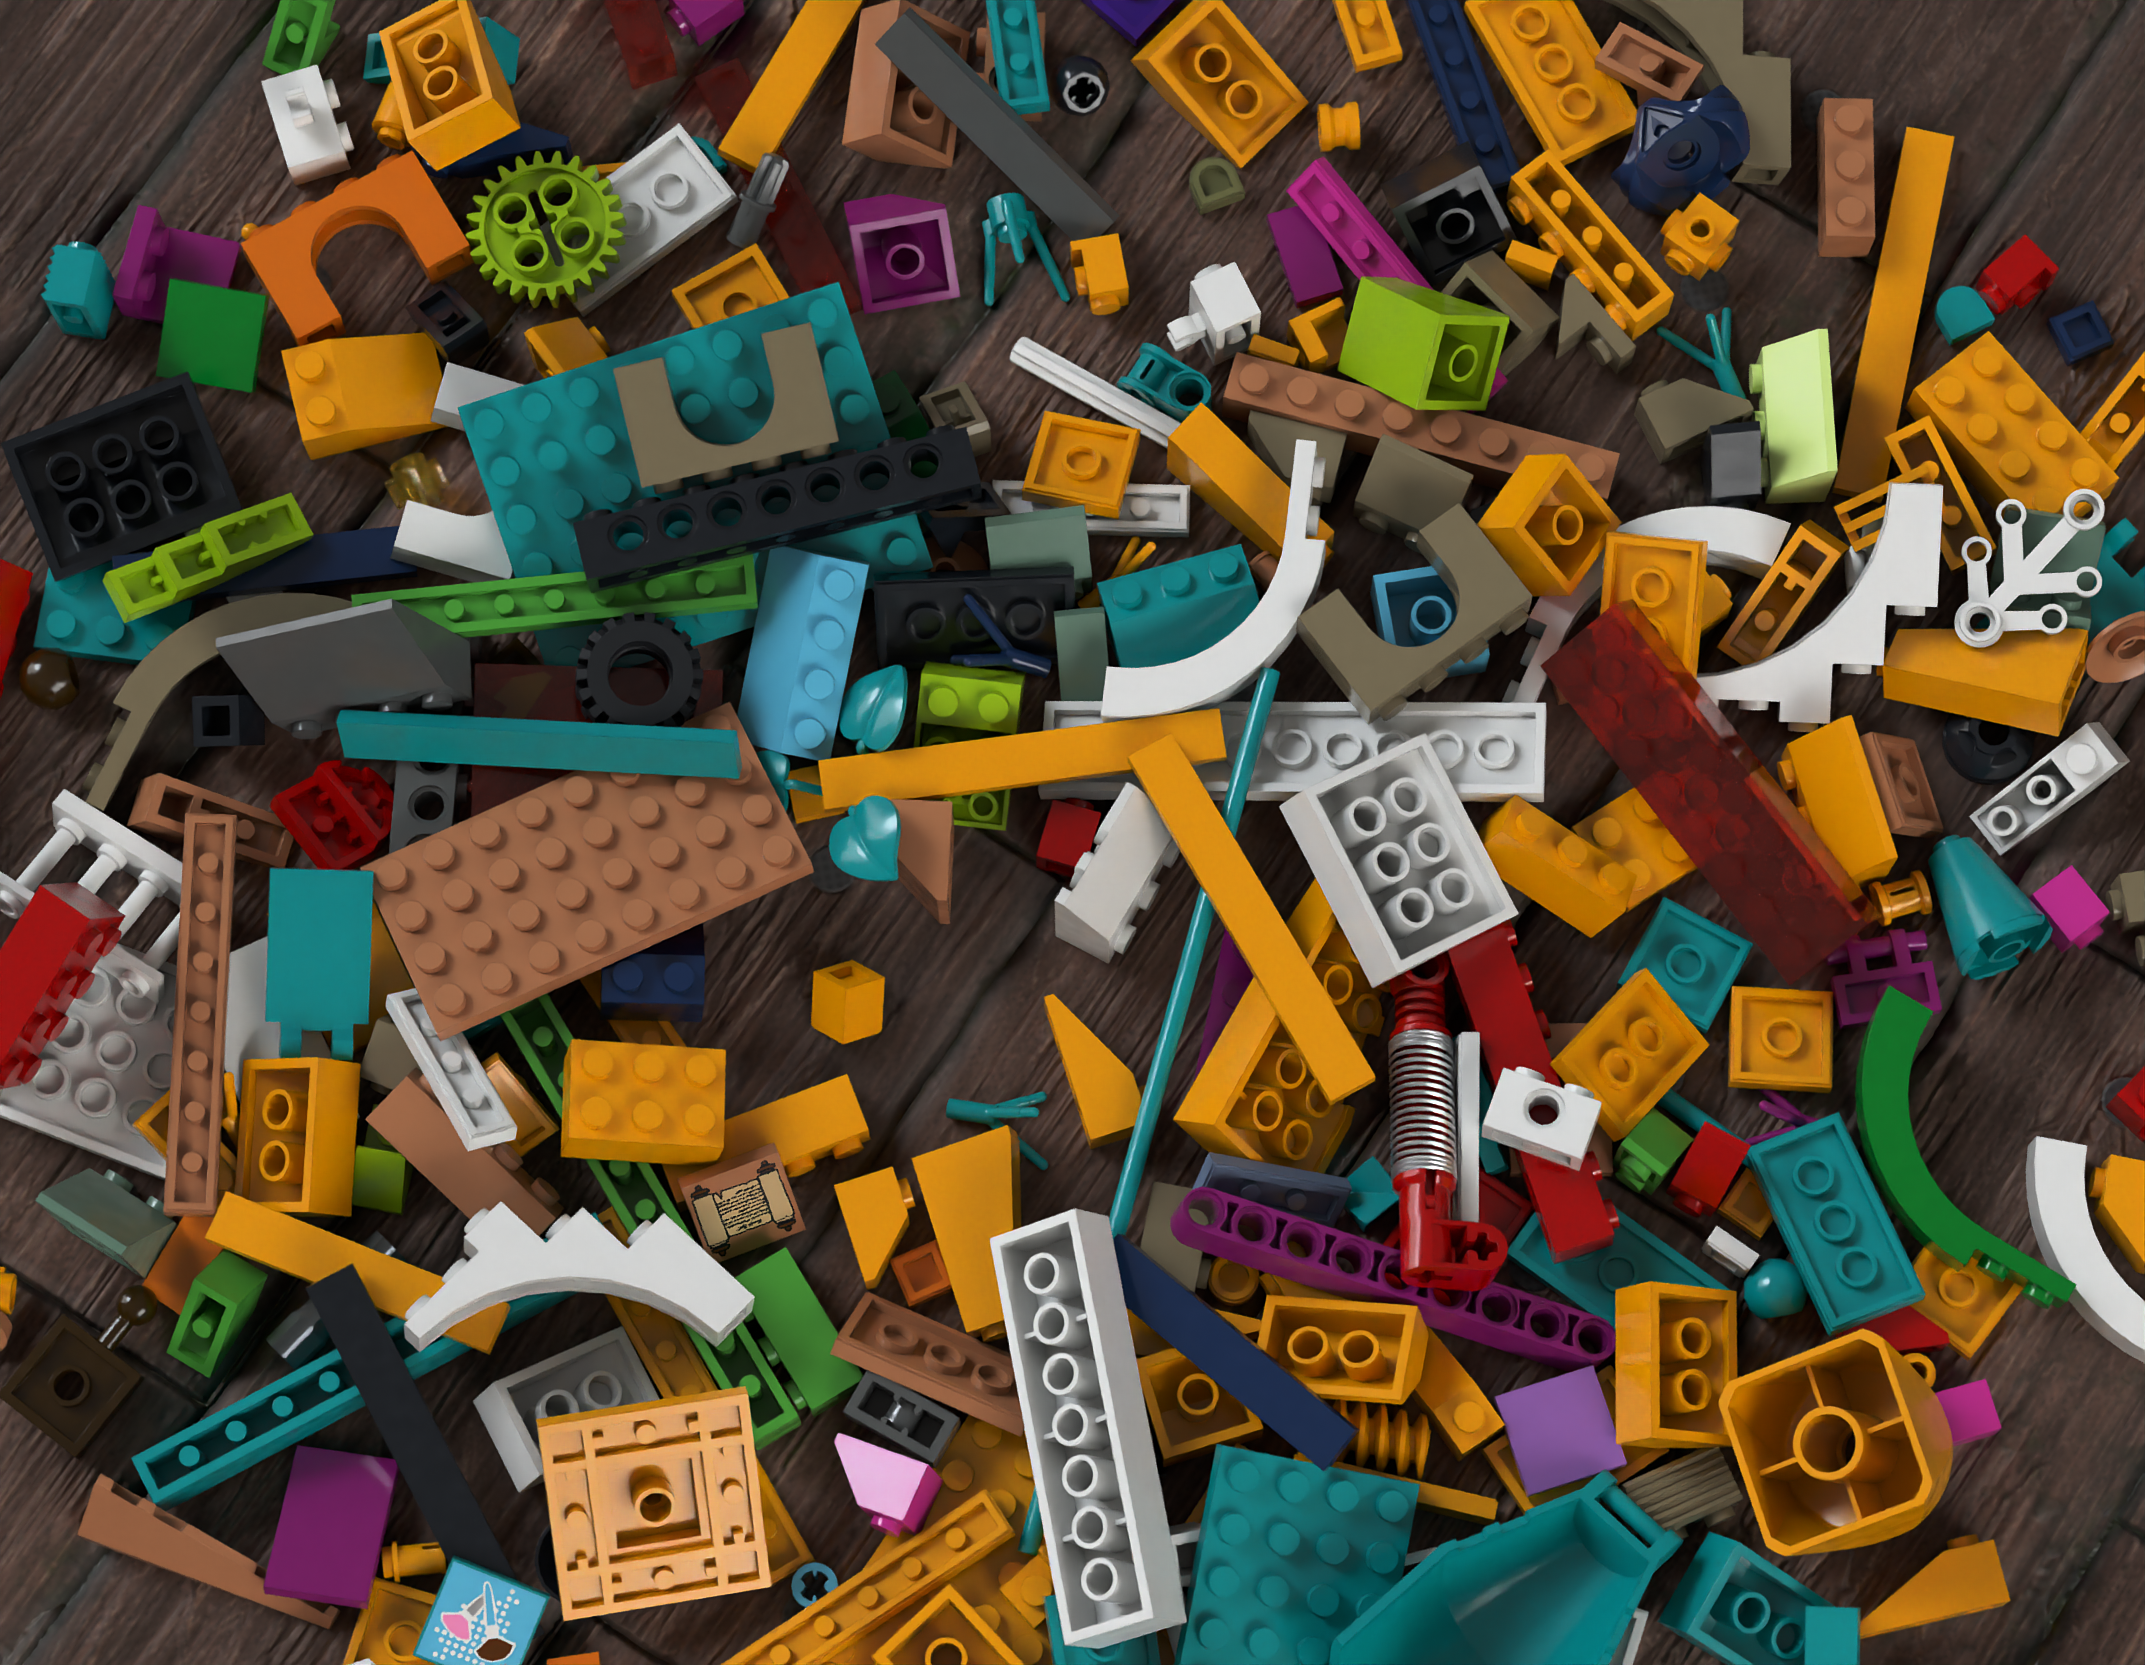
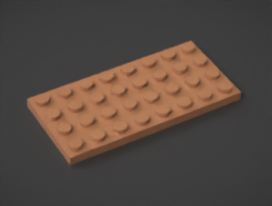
(579, 879)

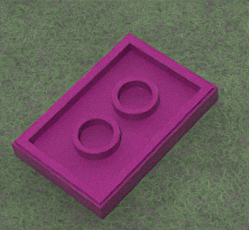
(331, 1527)

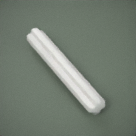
(1093, 390)

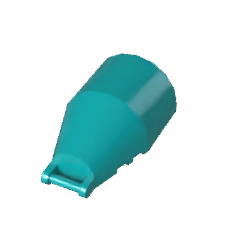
(1520, 1591)

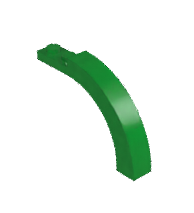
(1901, 1172)

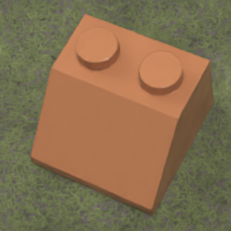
(927, 853)

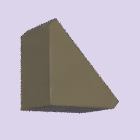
(958, 408)

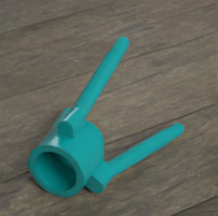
(1010, 223)

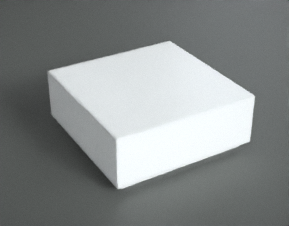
(1729, 1252)

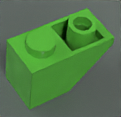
(1650, 1152)

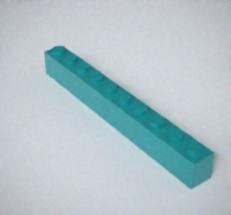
(288, 1413)

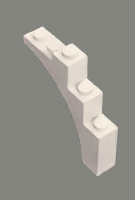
(1899, 573)
(581, 1255)

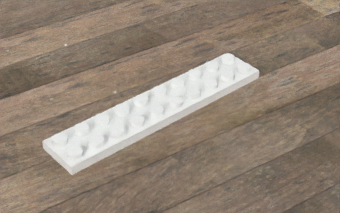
(1483, 747)

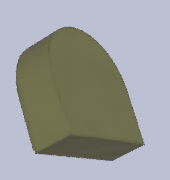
(1214, 184)

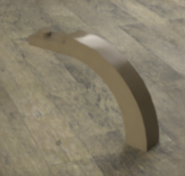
(178, 658)

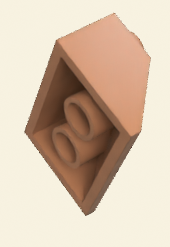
(885, 109)

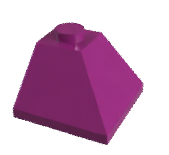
(901, 251)

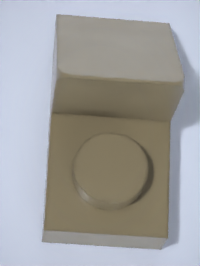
(1585, 318)

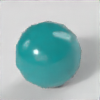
(1775, 1289)

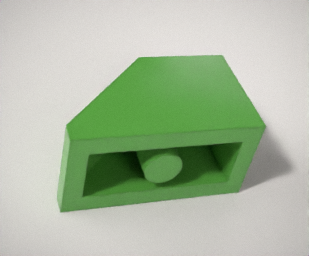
(216, 1312)

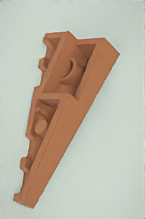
(150, 1534)

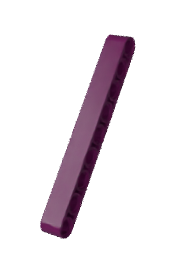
(1368, 1282)

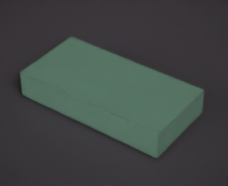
(1081, 653)

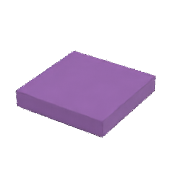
(1560, 1431)

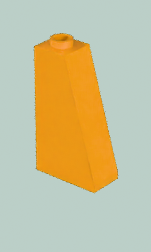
(1234, 481)
(2015, 682)
(972, 1197)

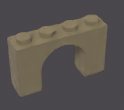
(670, 451)
(1381, 674)

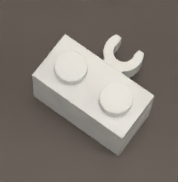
(306, 124)
(1219, 314)

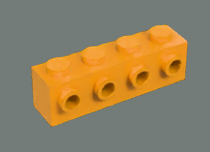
(1588, 244)

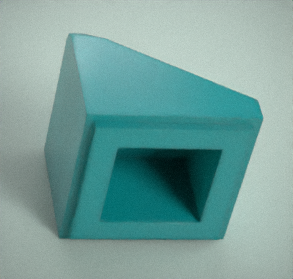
(1370, 1194)

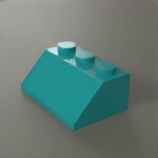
(1177, 607)

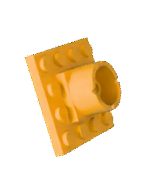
(654, 1503)

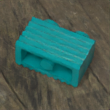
(79, 290)

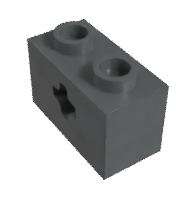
(902, 1418)

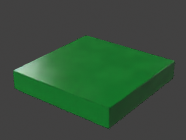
(213, 334)

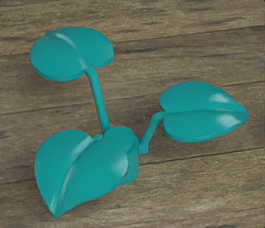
(870, 836)

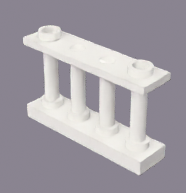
(116, 850)

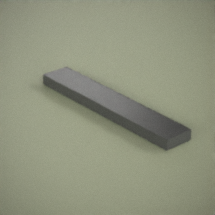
(996, 128)

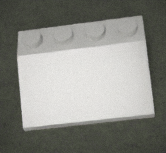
(1398, 859)

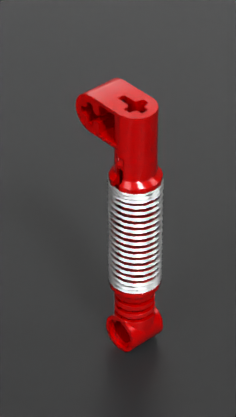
(1424, 1169)

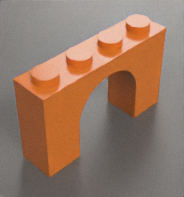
(391, 196)

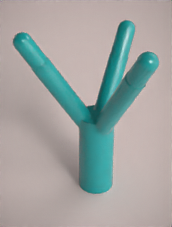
(1721, 345)
(990, 1113)

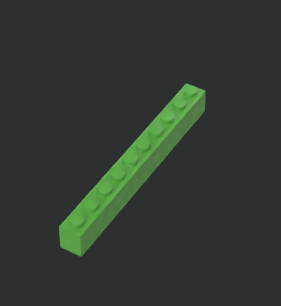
(640, 1197)

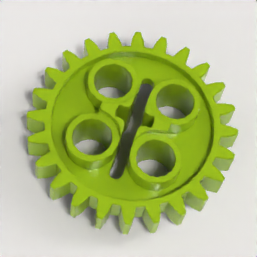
(505, 245)

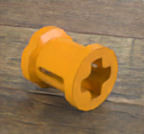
(1901, 897)

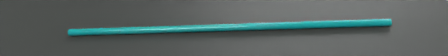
(1176, 1013)

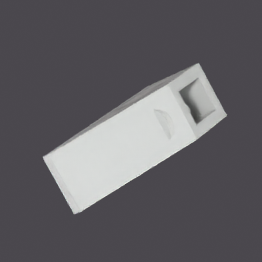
(2050, 787)

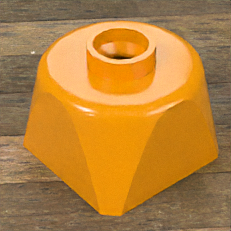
(1793, 1436)

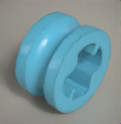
(799, 1588)

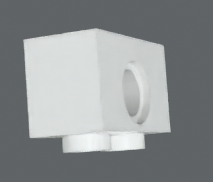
(1560, 1141)

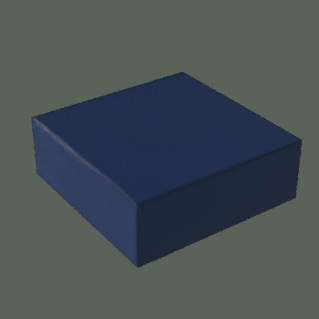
(2080, 333)

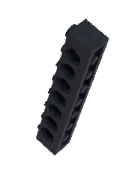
(758, 530)

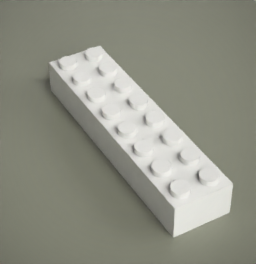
(1087, 1430)

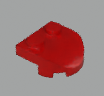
(337, 815)

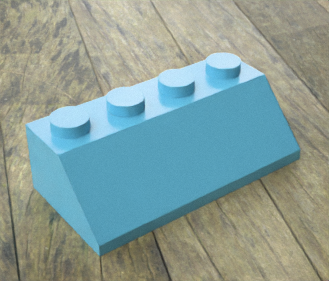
(801, 651)

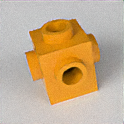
(1698, 237)

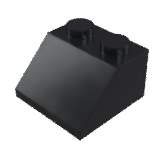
(1448, 212)

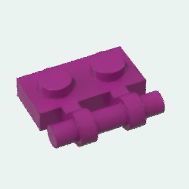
(1861, 990)

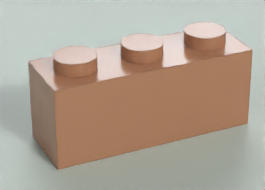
(1845, 177)

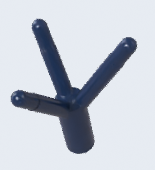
(1008, 656)

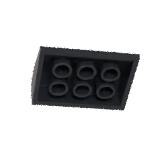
(121, 476)

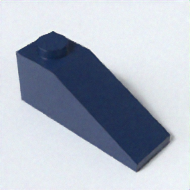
(504, 151)

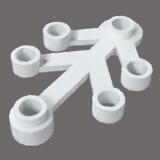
(2023, 576)

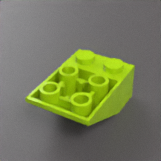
(969, 705)

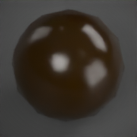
(49, 678)

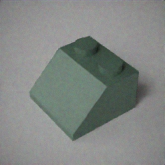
(1041, 541)

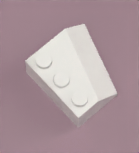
(1116, 877)

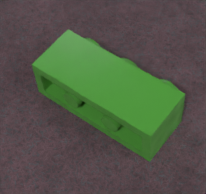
(798, 1334)

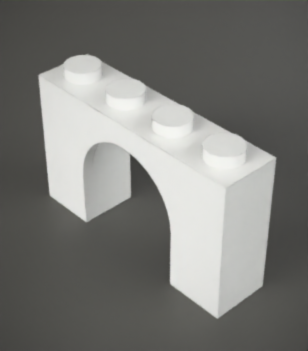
(444, 540)

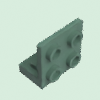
(2080, 551)

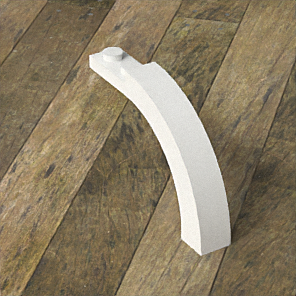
(1735, 541)
(1257, 643)
(2071, 1248)

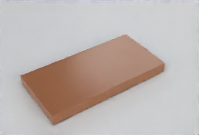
(932, 1361)

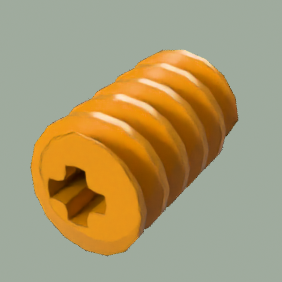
(1386, 1439)

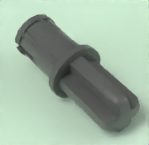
(758, 200)

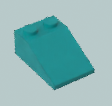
(1740, 1606)

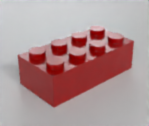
(45, 968)

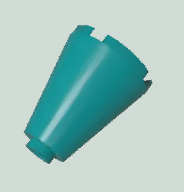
(1983, 909)

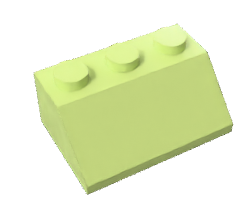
(1795, 418)

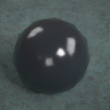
(1079, 85)

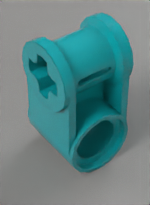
(1162, 380)

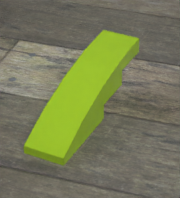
(208, 557)

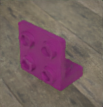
(163, 253)

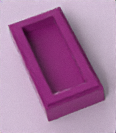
(1304, 257)

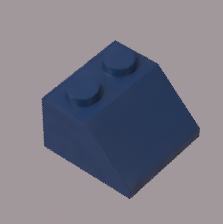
(657, 981)

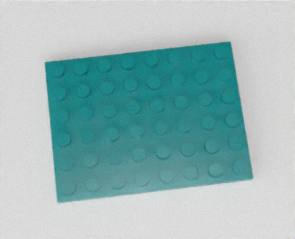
(567, 451)

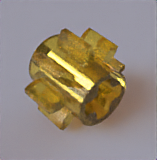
(416, 481)

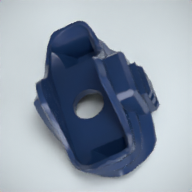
(1683, 151)

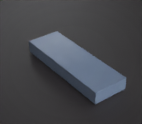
(1283, 1188)

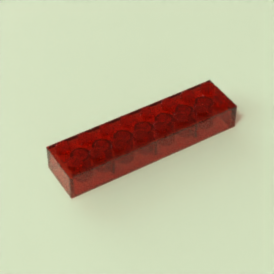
(1710, 791)

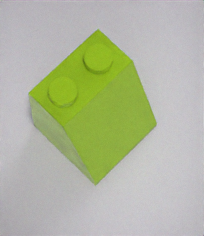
(1422, 345)

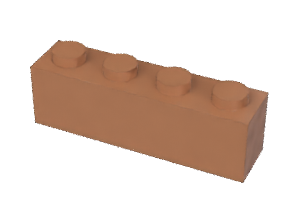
(470, 1179)

